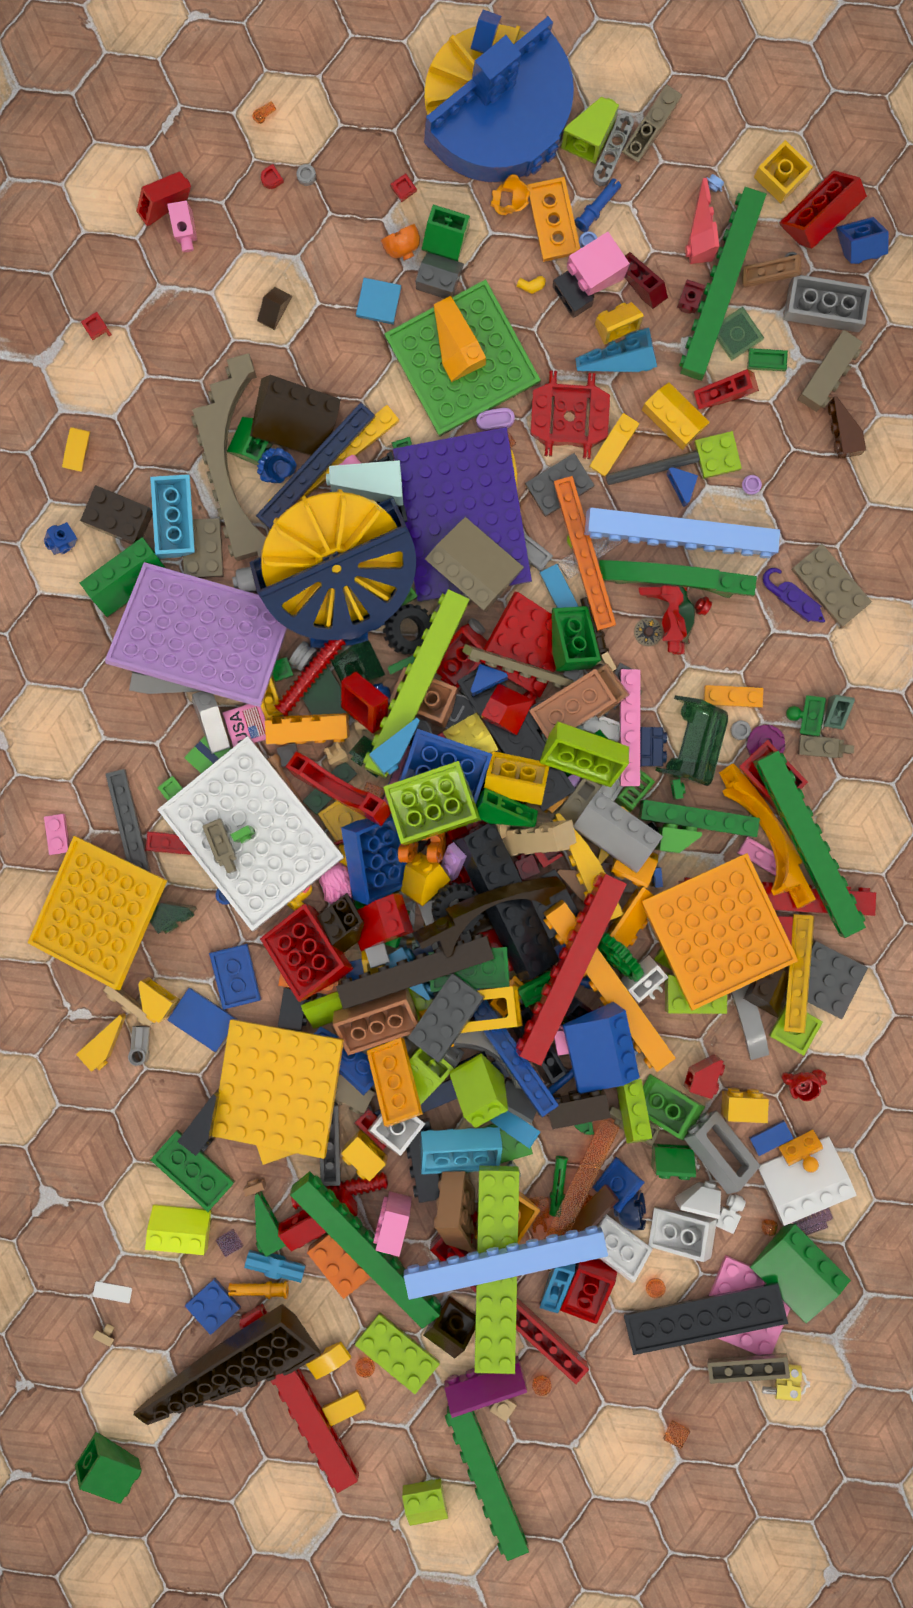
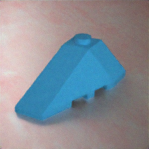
(629, 355)

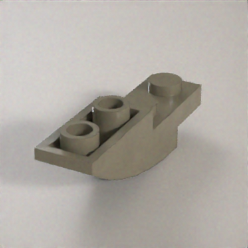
(652, 124)
(579, 800)

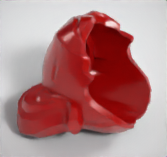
(811, 1086)

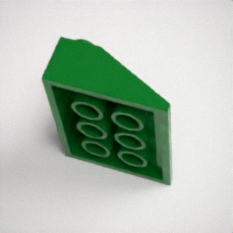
(802, 1270)

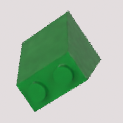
(107, 1469)

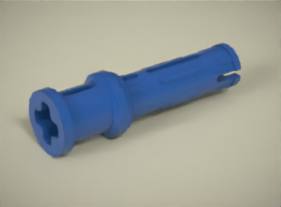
(592, 211)

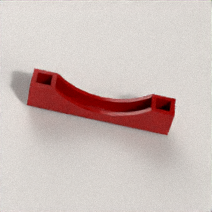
(346, 794)

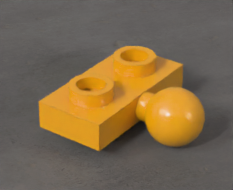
(802, 1148)

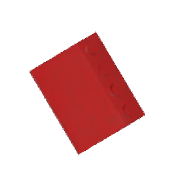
(305, 953)

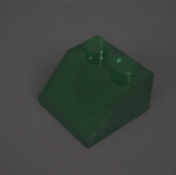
(359, 659)

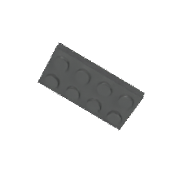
(446, 1017)

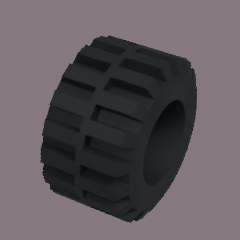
(393, 631)
(449, 894)

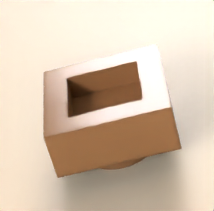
(254, 1186)

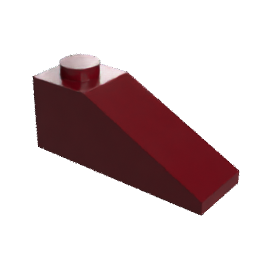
(645, 282)

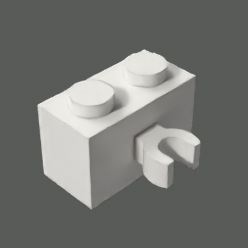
(650, 981)

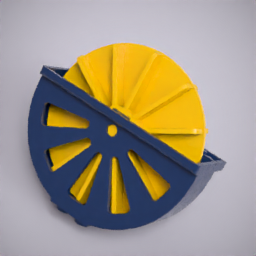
(336, 565)

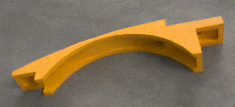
(787, 860)

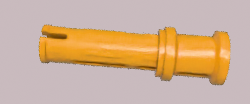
(268, 1290)

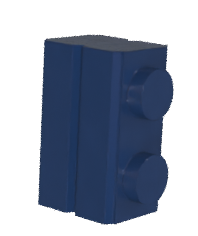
(652, 747)

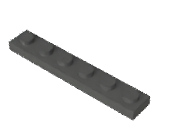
(127, 818)

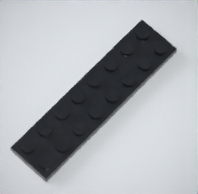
(526, 743)
(705, 1318)

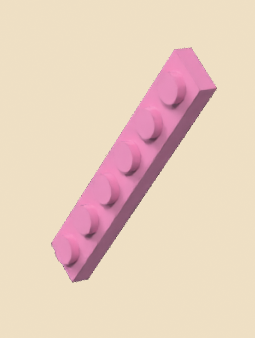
(630, 726)

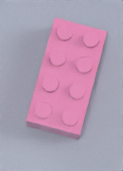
(392, 1223)

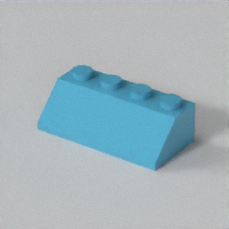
(172, 516)
(459, 1149)

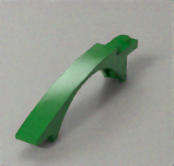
(705, 579)

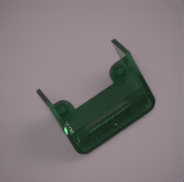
(700, 742)

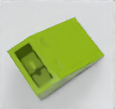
(427, 1073)

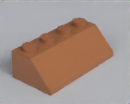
(376, 1021)

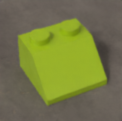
(424, 1502)

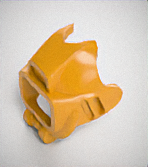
(520, 195)

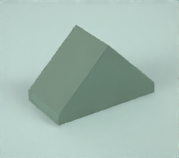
(838, 711)

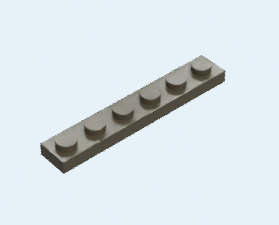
(509, 665)

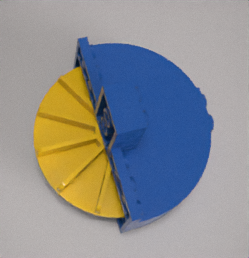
(501, 106)

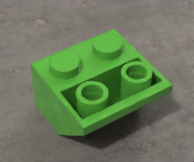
(676, 839)

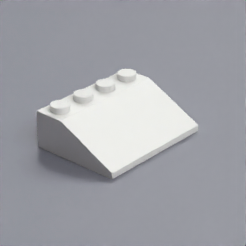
(803, 1193)

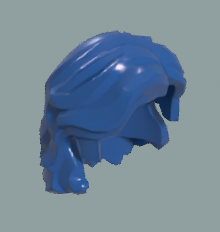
(276, 465)

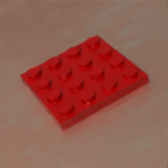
(525, 636)

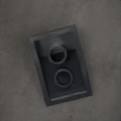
(198, 1134)

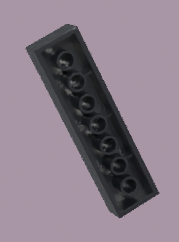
(513, 920)

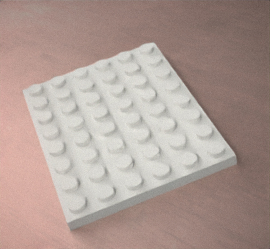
(287, 843)

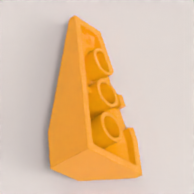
(457, 343)

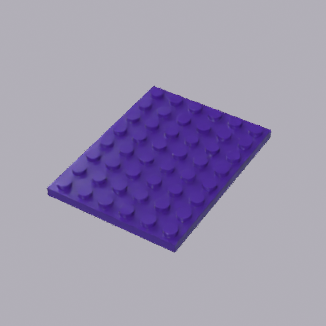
(459, 480)

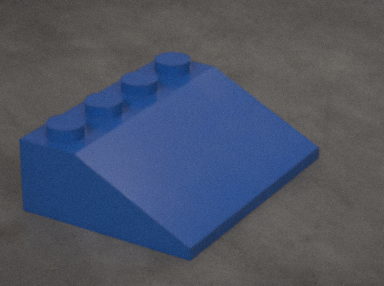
(433, 751)
(372, 859)
(601, 1049)

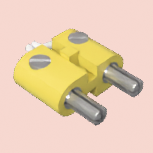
(789, 1388)

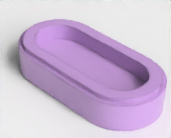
(495, 419)

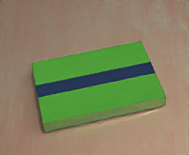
(201, 756)

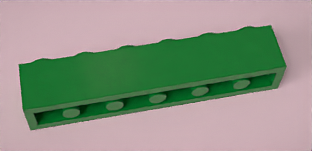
(699, 818)

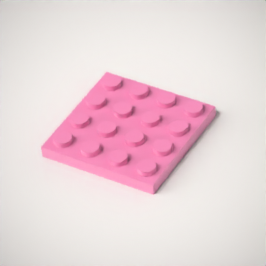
(737, 1276)

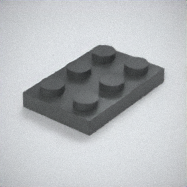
(542, 485)

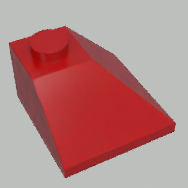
(507, 709)

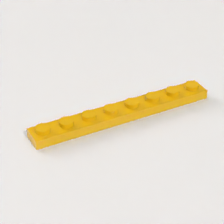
(383, 421)

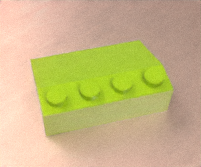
(431, 803)

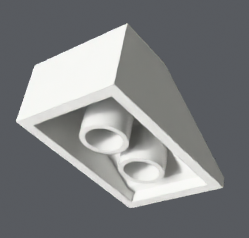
(682, 1233)

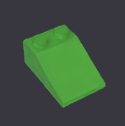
(670, 1107)

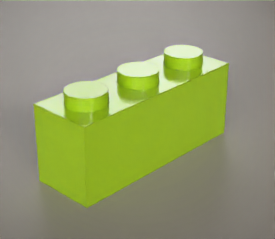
(634, 1112)

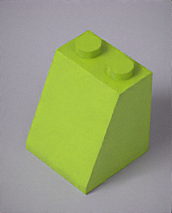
(590, 130)
(479, 1090)

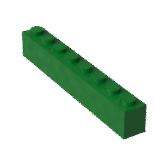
(488, 1484)

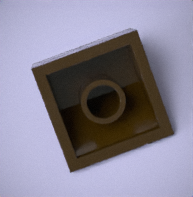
(769, 992)
(452, 1328)

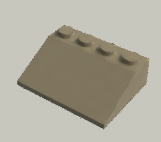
(474, 564)

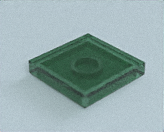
(738, 334)

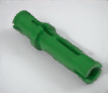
(561, 1163)

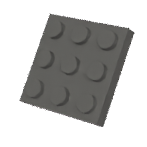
(833, 980)

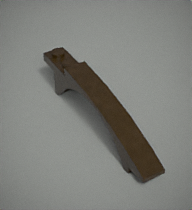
(449, 928)

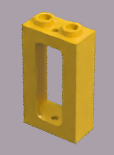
(513, 1005)

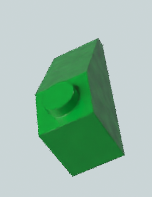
(502, 810)
(266, 1227)

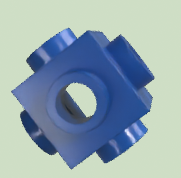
(60, 538)

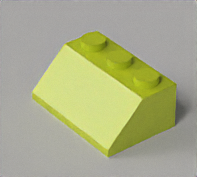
(178, 1230)

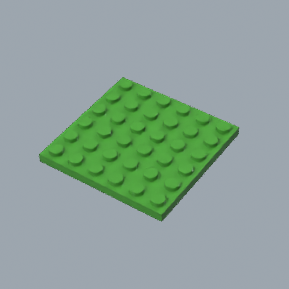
(457, 402)

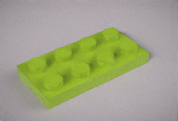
(397, 1353)

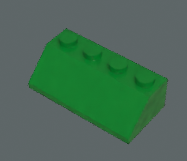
(114, 581)

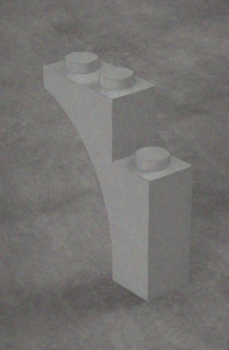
(479, 1042)

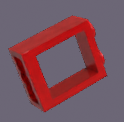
(363, 701)

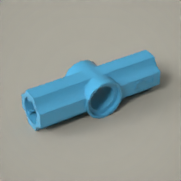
(275, 1266)

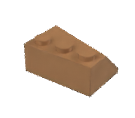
(455, 1209)

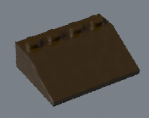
(293, 415)

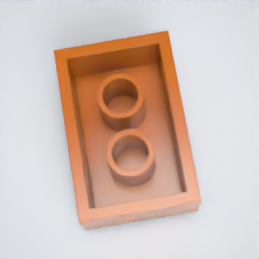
(337, 1265)

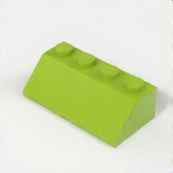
(585, 754)

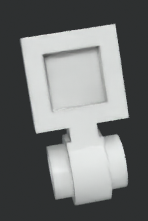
(728, 1217)

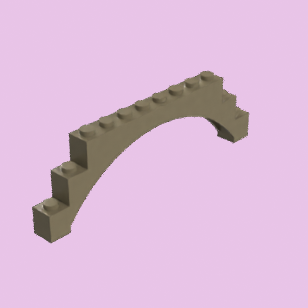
(213, 428)

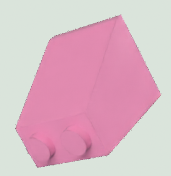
(598, 264)

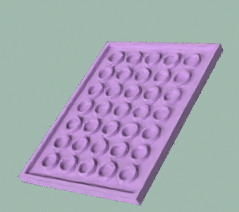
(198, 635)

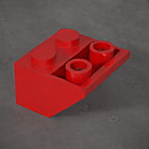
(704, 1075)

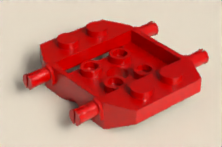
(574, 400)

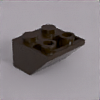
(342, 923)

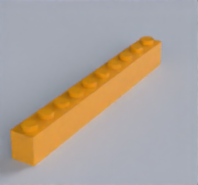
(612, 990)

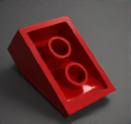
(456, 662)
(752, 774)
(384, 921)
(589, 1290)

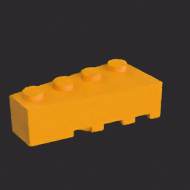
(305, 728)

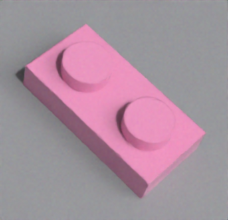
(56, 834)

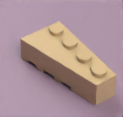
(541, 838)

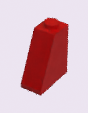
(156, 196)

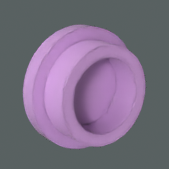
(751, 484)

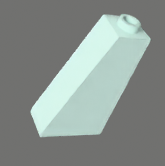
(370, 480)

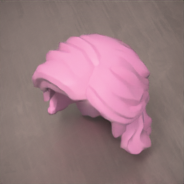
(335, 883)

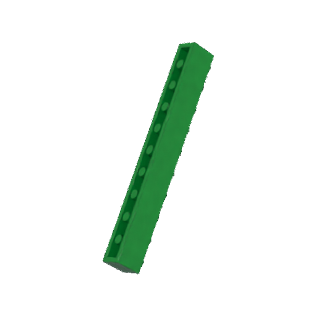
(723, 283)
(809, 844)
(359, 1245)

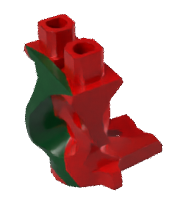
(678, 618)

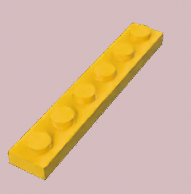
(799, 974)

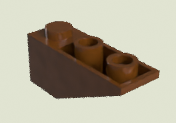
(848, 434)

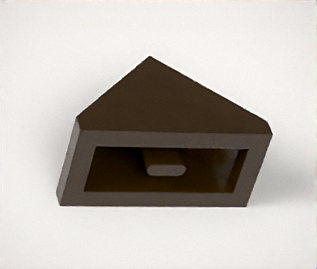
(273, 307)

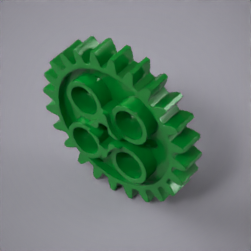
(620, 957)

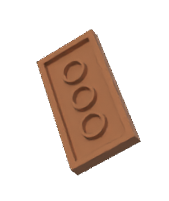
(574, 703)

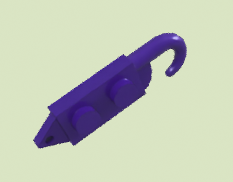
(794, 598)

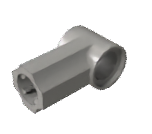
(140, 1043)

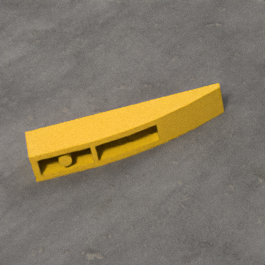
(586, 864)

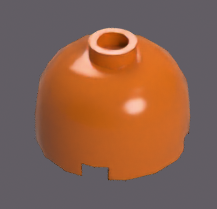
(402, 243)

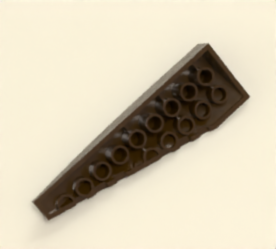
(256, 1353)

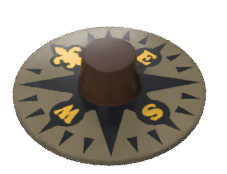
(648, 631)

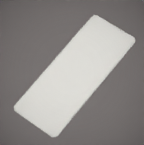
(112, 1292)

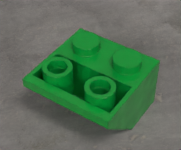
(445, 232)
(244, 445)
(673, 1160)

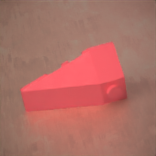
(704, 235)

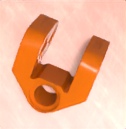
(435, 850)

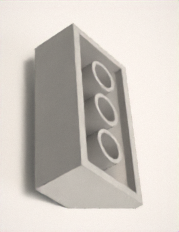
(617, 832)

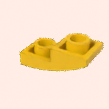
(76, 449)
(329, 1360)

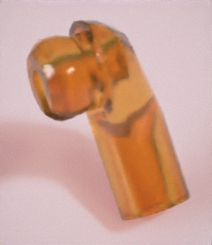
(262, 112)

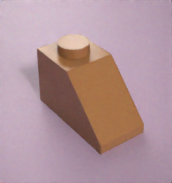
(570, 879)

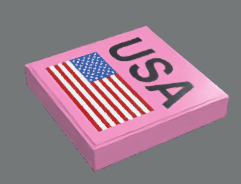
(245, 722)

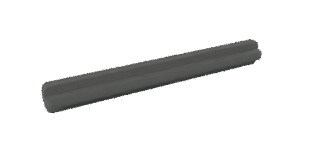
(651, 468)

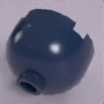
(633, 1212)

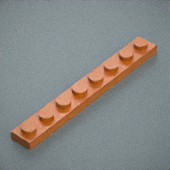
(584, 553)

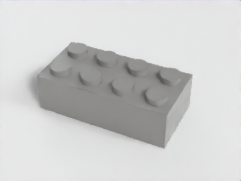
(827, 303)

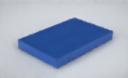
(235, 976)
(201, 1019)

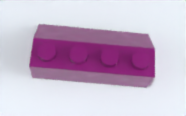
(480, 1390)

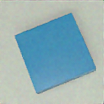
(378, 301)

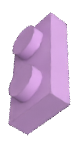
(453, 861)

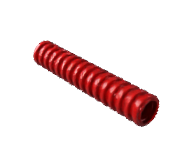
(308, 676)
(357, 1186)

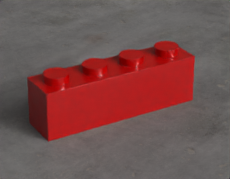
(302, 1228)

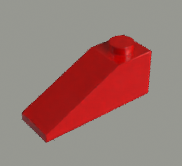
(727, 389)

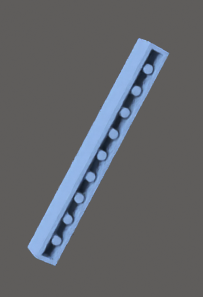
(681, 532)
(505, 1262)

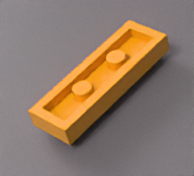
(733, 696)

